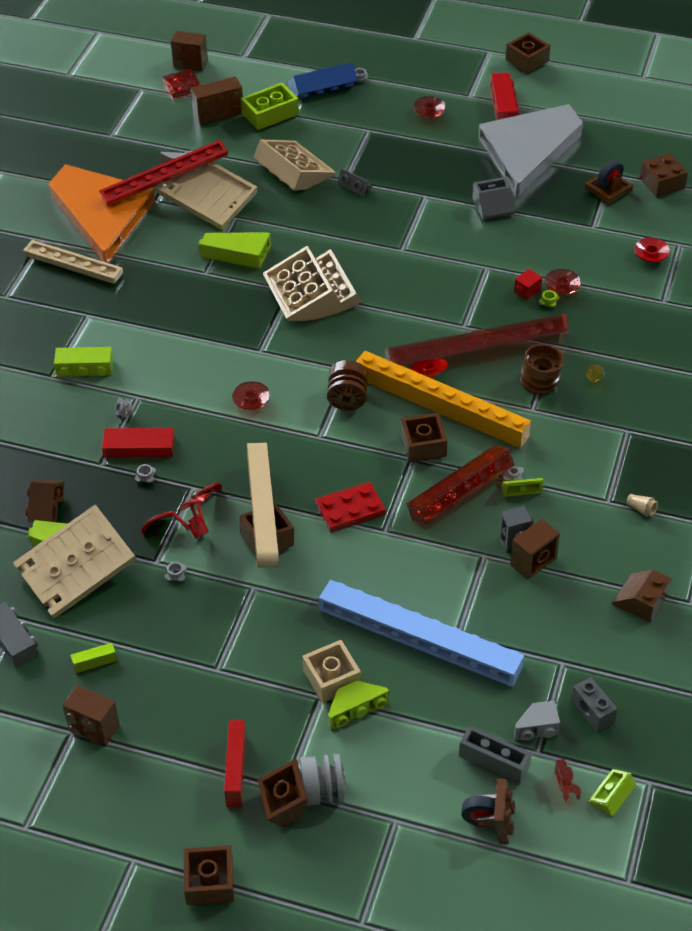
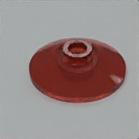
(429, 106)
(562, 281)
(251, 395)

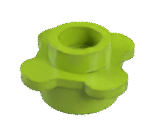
(549, 298)

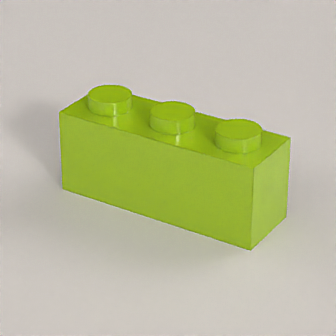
(83, 361)

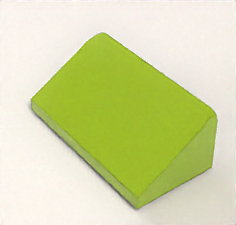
(522, 487)
(93, 657)
(613, 791)

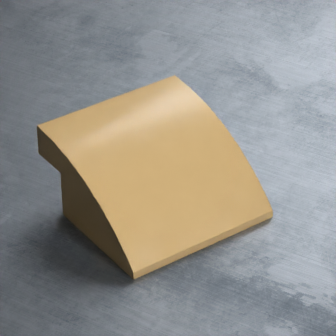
(311, 286)

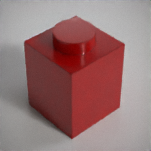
(528, 284)

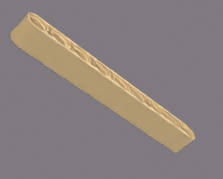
(262, 506)

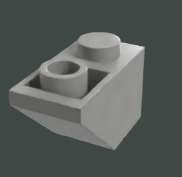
(538, 721)

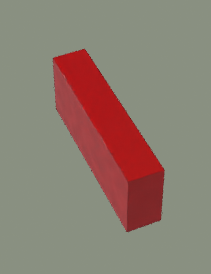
(138, 442)
(235, 764)

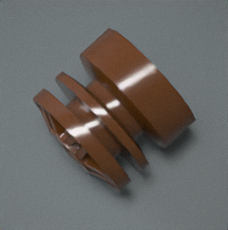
(541, 369)
(347, 385)

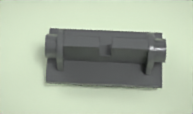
(353, 182)

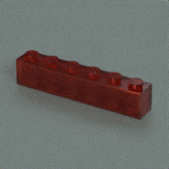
(460, 484)

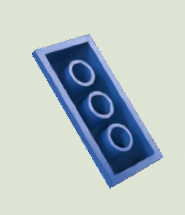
(323, 79)

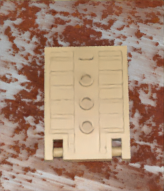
(209, 193)
(75, 561)

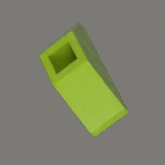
(355, 702)

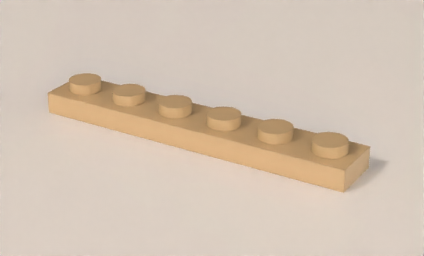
(73, 261)

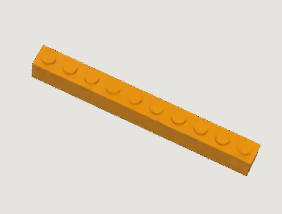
(446, 400)

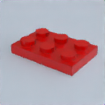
(350, 506)

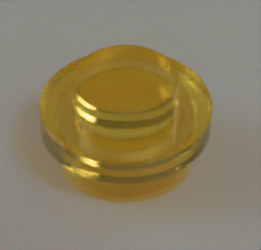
(594, 373)

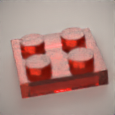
(180, 83)

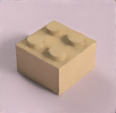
(330, 669)

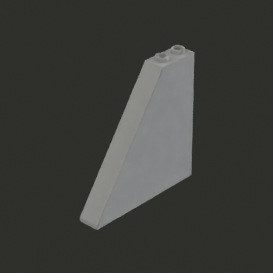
(530, 142)

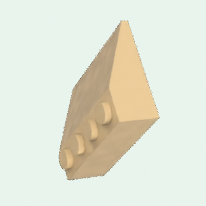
(292, 163)

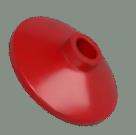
(651, 249)
(430, 367)

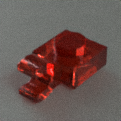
(564, 776)

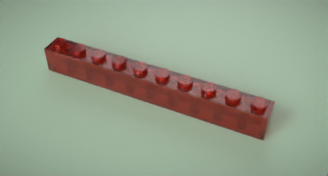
(477, 339)

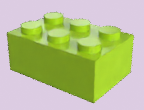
(270, 106)

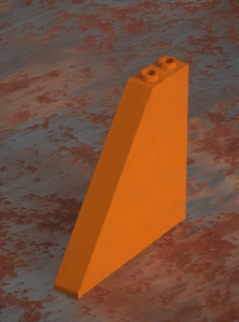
(100, 225)

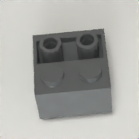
(493, 198)

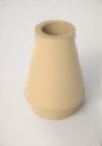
(643, 504)

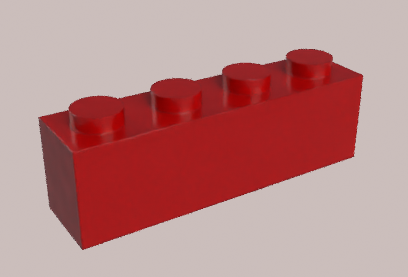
(503, 96)

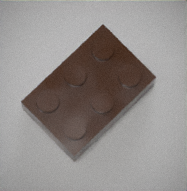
(216, 100)

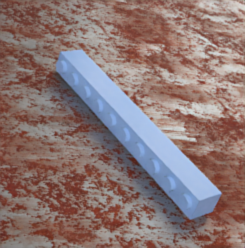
(421, 632)

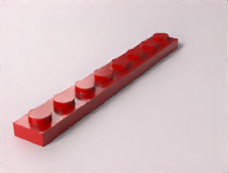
(163, 173)

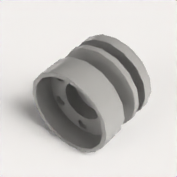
(323, 779)

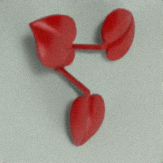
(197, 523)

